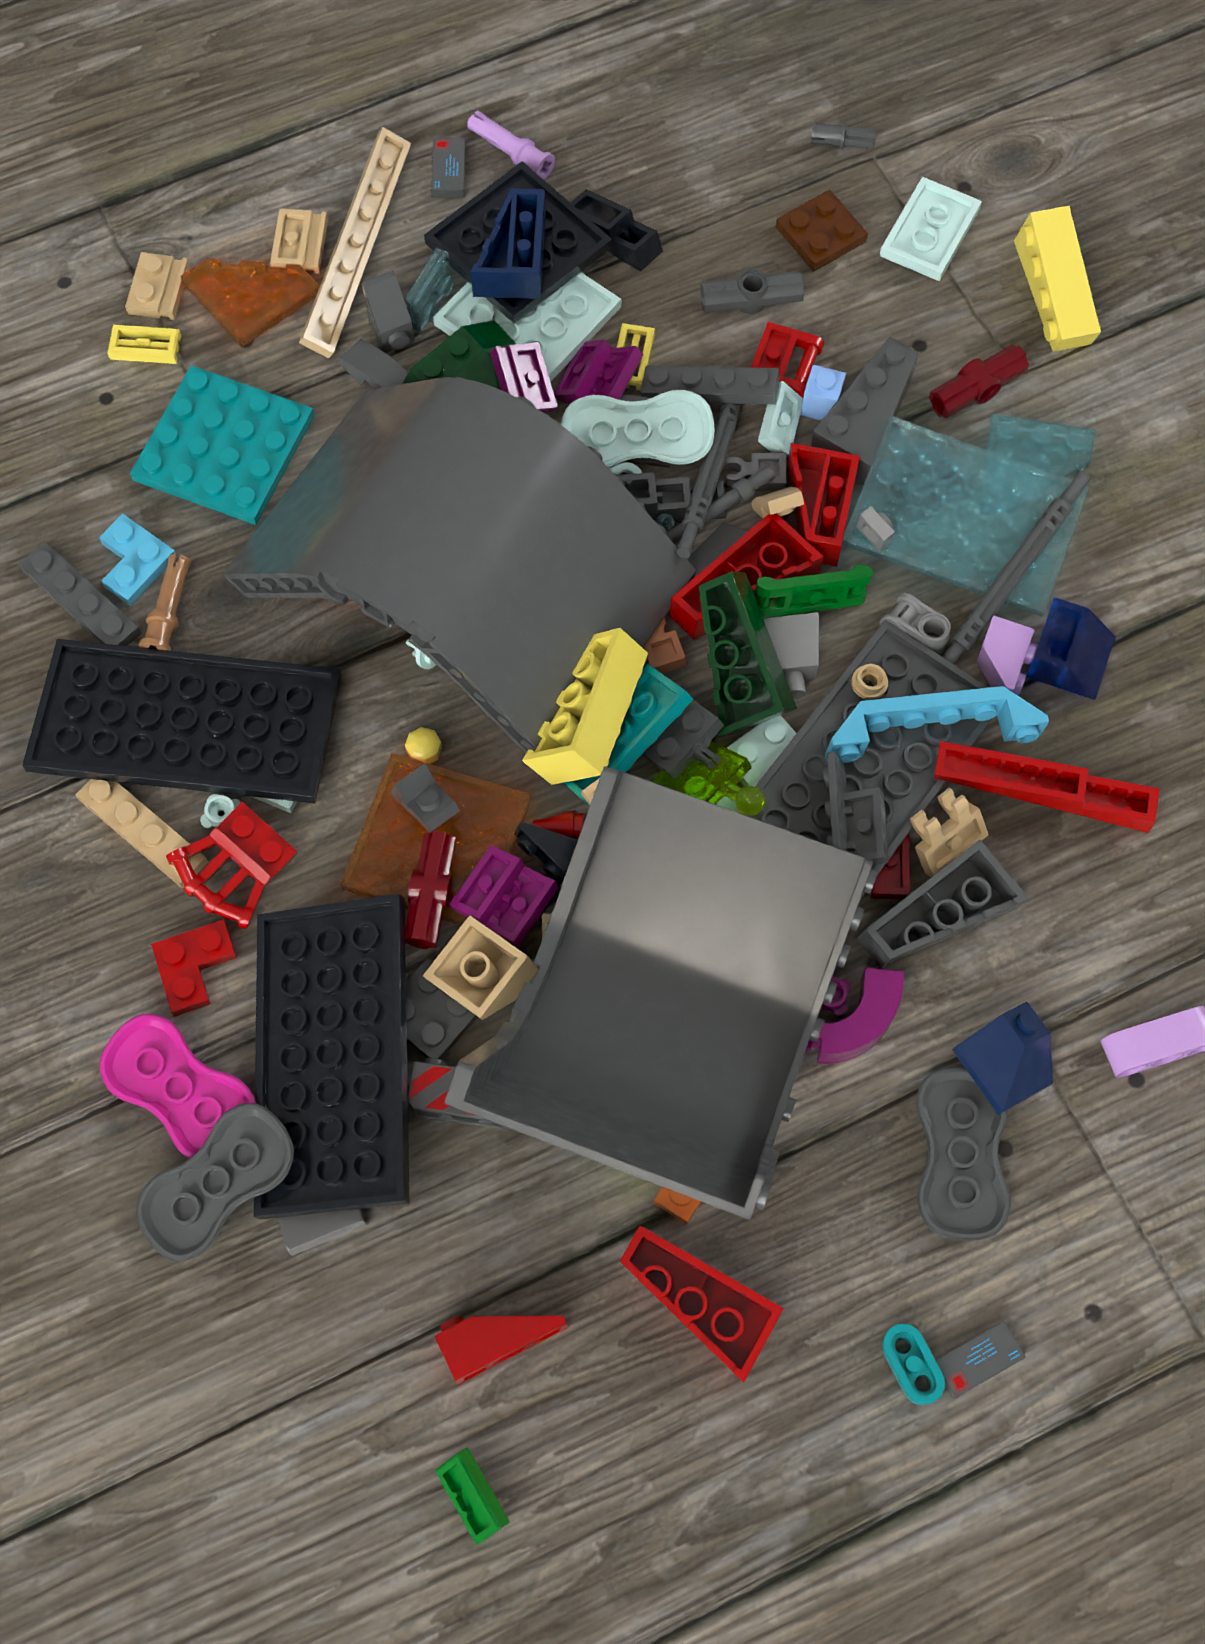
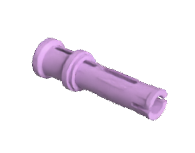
(517, 148)

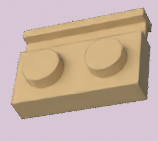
(299, 239)
(157, 286)

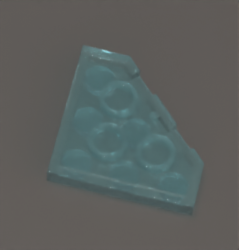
(1042, 444)

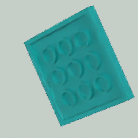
(223, 445)

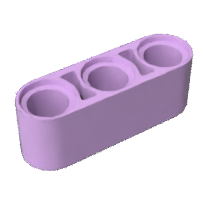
(1156, 1042)

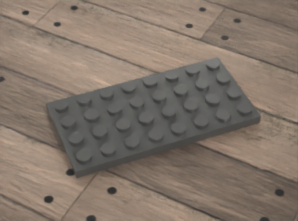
(895, 759)

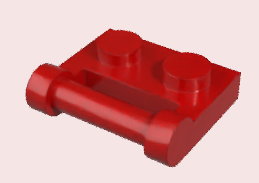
(777, 350)

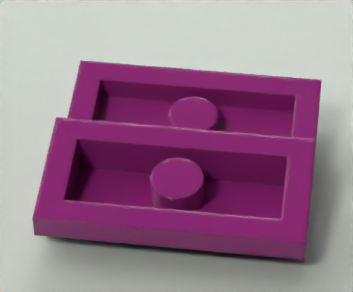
(598, 371)
(504, 895)

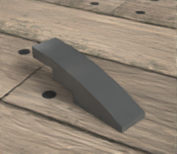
(666, 494)

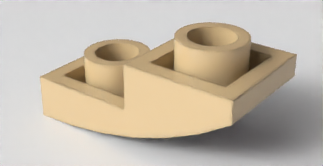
(779, 502)

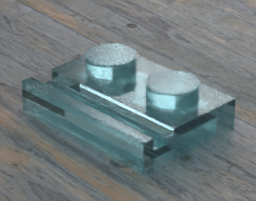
(429, 290)

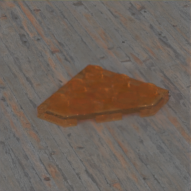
(249, 294)

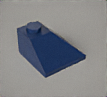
(1009, 1057)

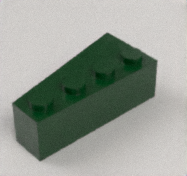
(742, 656)

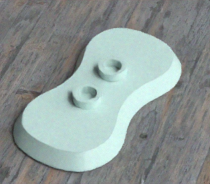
(667, 428)

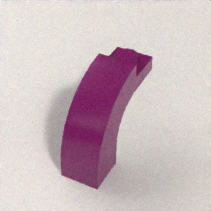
(863, 1029)

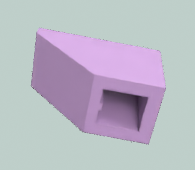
(1004, 652)

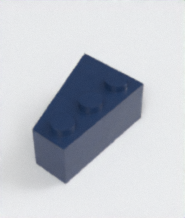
(515, 250)

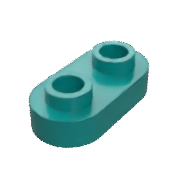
(914, 1364)

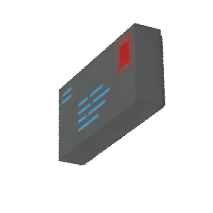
(448, 168)
(979, 1359)

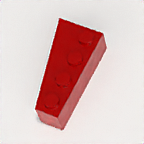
(764, 551)
(710, 1304)

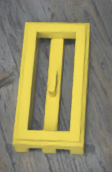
(638, 331)
(142, 348)

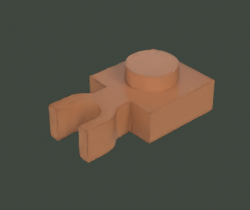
(665, 650)

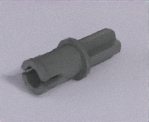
(843, 136)

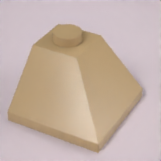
(480, 969)

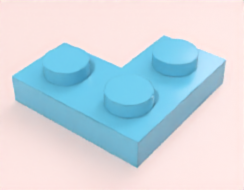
(142, 559)

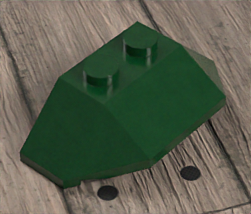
(464, 355)

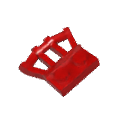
(251, 846)

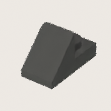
(424, 798)

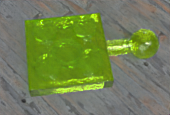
(718, 782)

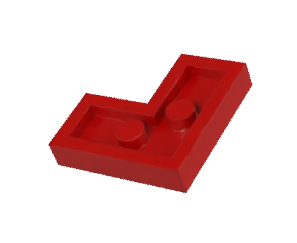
(184, 957)

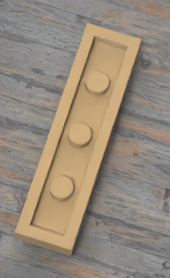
(136, 825)

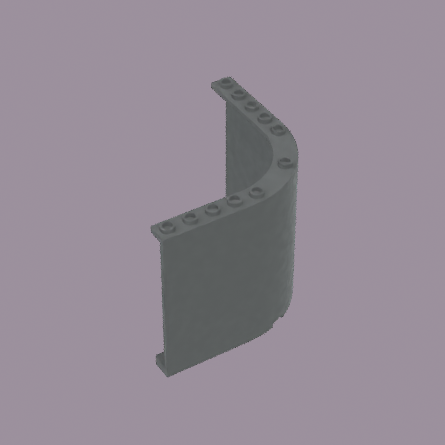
(474, 537)
(673, 993)

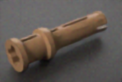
(163, 619)

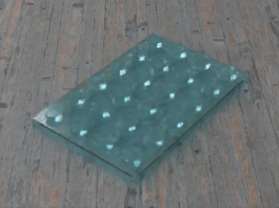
(962, 512)

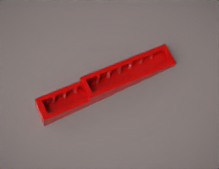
(1049, 785)

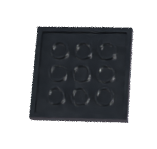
(569, 240)

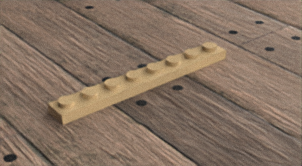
(355, 243)

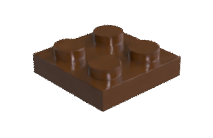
(821, 230)

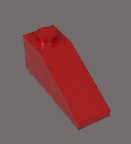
(487, 1341)

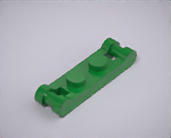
(812, 592)

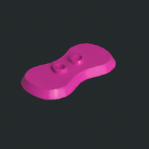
(156, 1070)

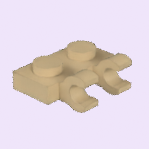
(948, 841)

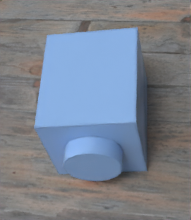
(822, 392)

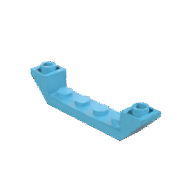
(1016, 717)

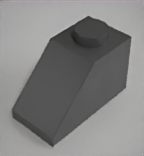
(388, 312)

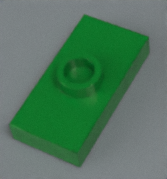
(472, 1496)

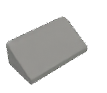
(311, 1230)

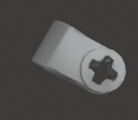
(918, 620)

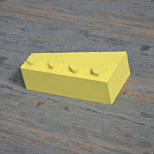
(1058, 278)
(590, 710)

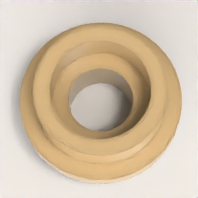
(870, 673)

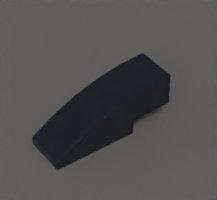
(631, 240)

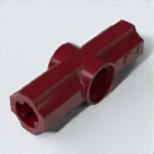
(979, 381)
(430, 890)

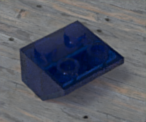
(1071, 649)

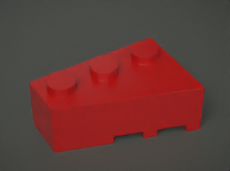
(826, 489)

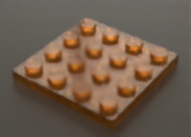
(393, 837)

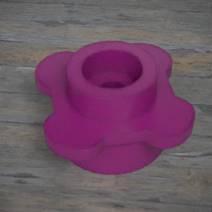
(838, 1003)

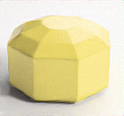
(423, 745)

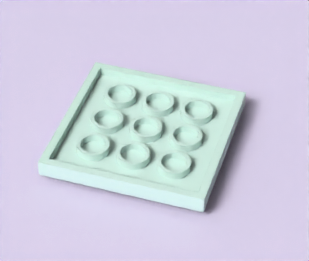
(557, 323)

